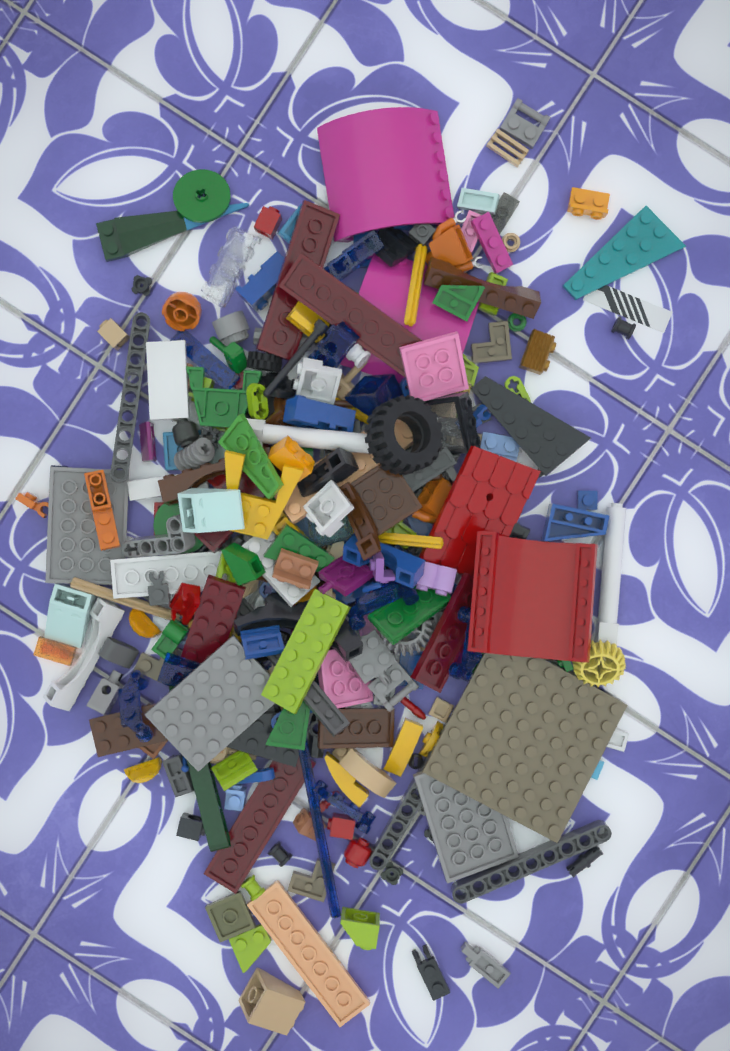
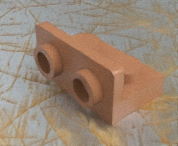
(294, 569)

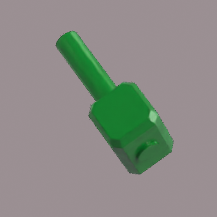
(233, 354)

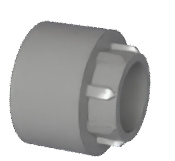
(231, 328)

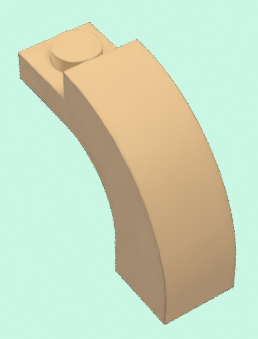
(364, 771)

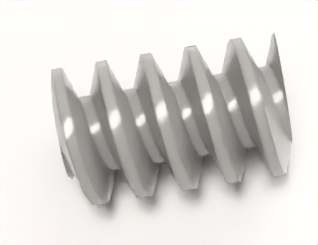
(195, 454)

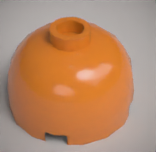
(182, 311)

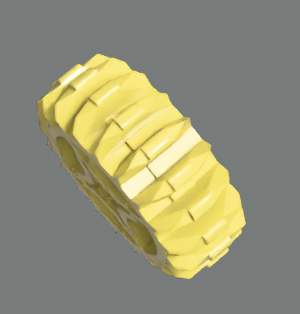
(604, 666)

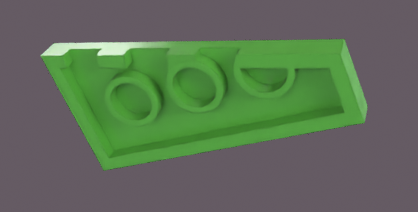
(257, 465)

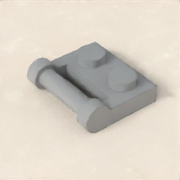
(522, 129)
(397, 675)

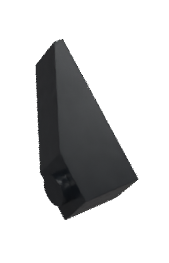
(334, 467)

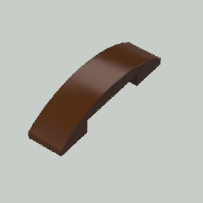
(362, 524)

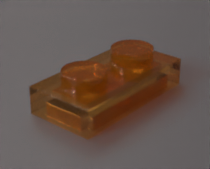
(55, 651)

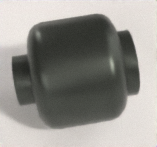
(185, 432)

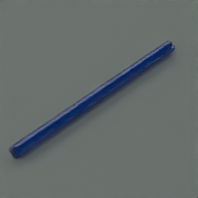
(319, 831)

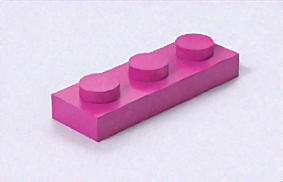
(491, 242)

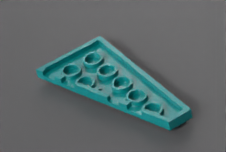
(631, 249)

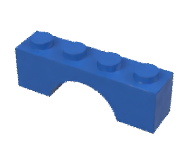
(406, 567)

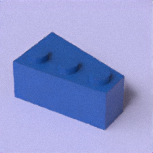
(262, 284)
(318, 415)
(570, 522)

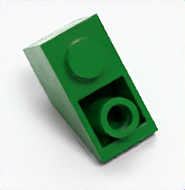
(243, 563)

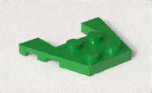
(219, 406)

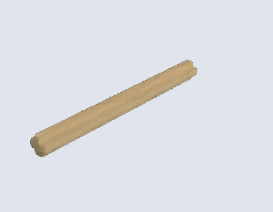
(132, 602)

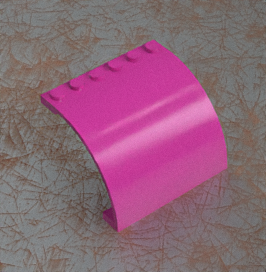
(385, 170)
(388, 291)

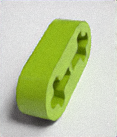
(520, 387)
(256, 402)

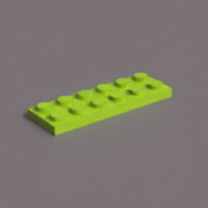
(305, 651)

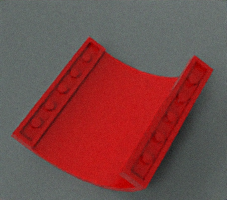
(532, 598)

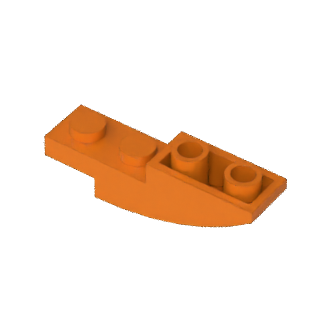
(102, 510)

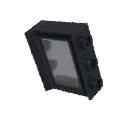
(457, 422)

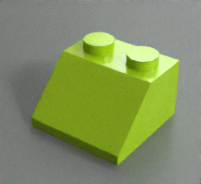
(361, 926)

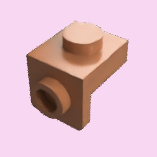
(304, 824)

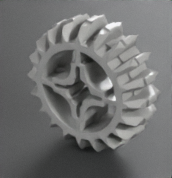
(420, 639)

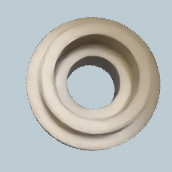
(511, 236)

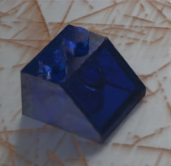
(373, 391)

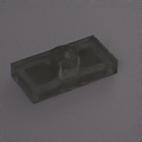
(504, 211)

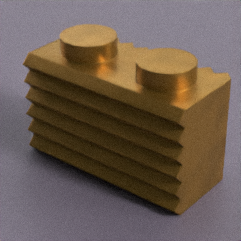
(537, 352)

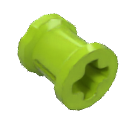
(253, 887)

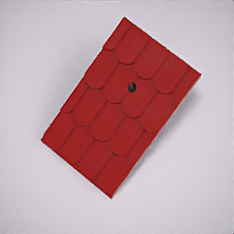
(483, 498)

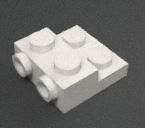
(317, 381)
(328, 509)

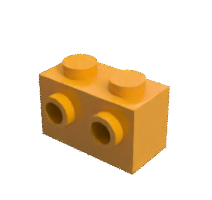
(290, 453)

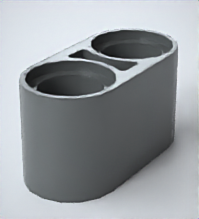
(118, 652)

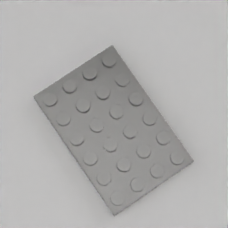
(71, 531)
(212, 704)
(463, 830)

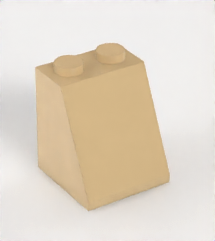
(271, 1002)

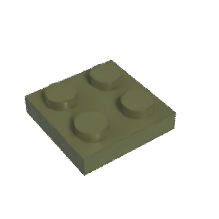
(230, 916)

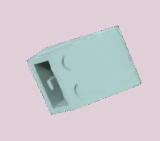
(210, 510)
(68, 615)

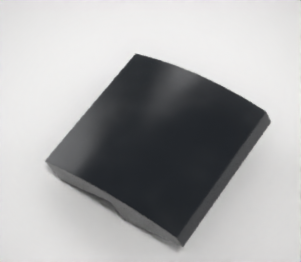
(397, 245)

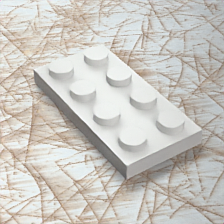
(287, 591)

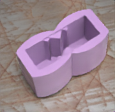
(437, 578)

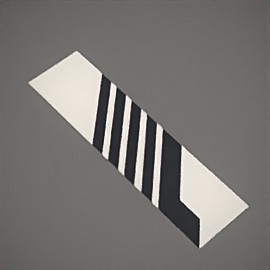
(630, 307)

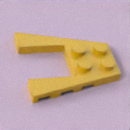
(258, 512)

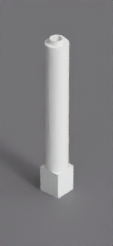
(309, 437)
(607, 626)

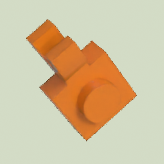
(30, 501)

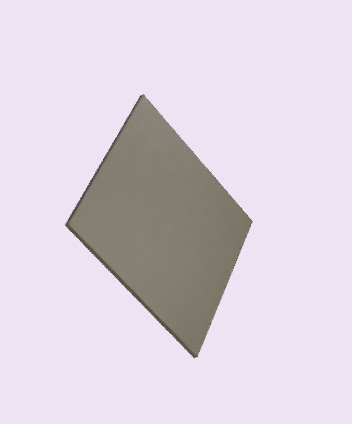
(525, 740)

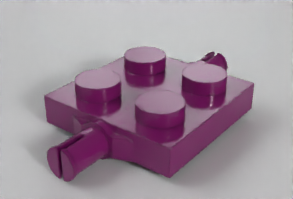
(344, 576)

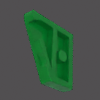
(458, 299)

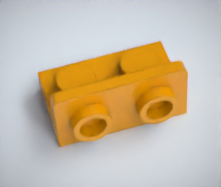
(588, 203)

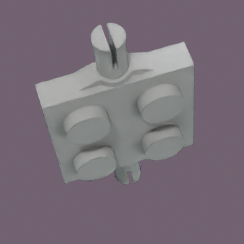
(374, 659)

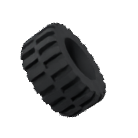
(424, 429)

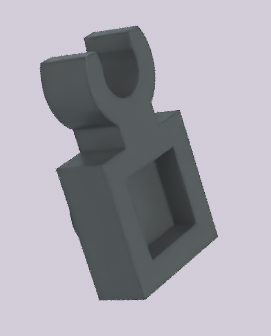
(158, 592)

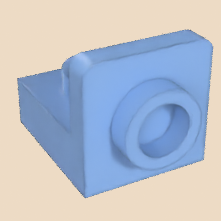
(235, 797)

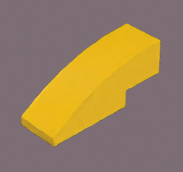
(403, 747)
(346, 781)

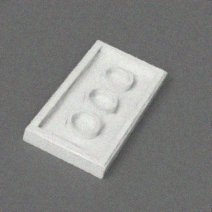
(167, 380)

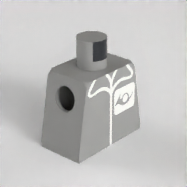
(101, 700)

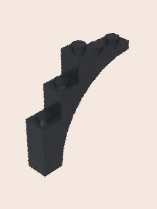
(280, 613)

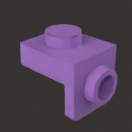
(377, 567)

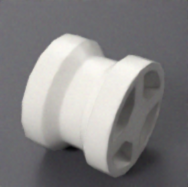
(358, 355)

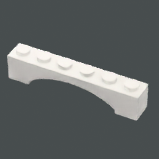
(65, 690)

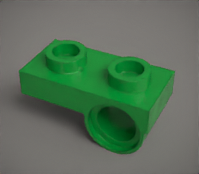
(170, 638)

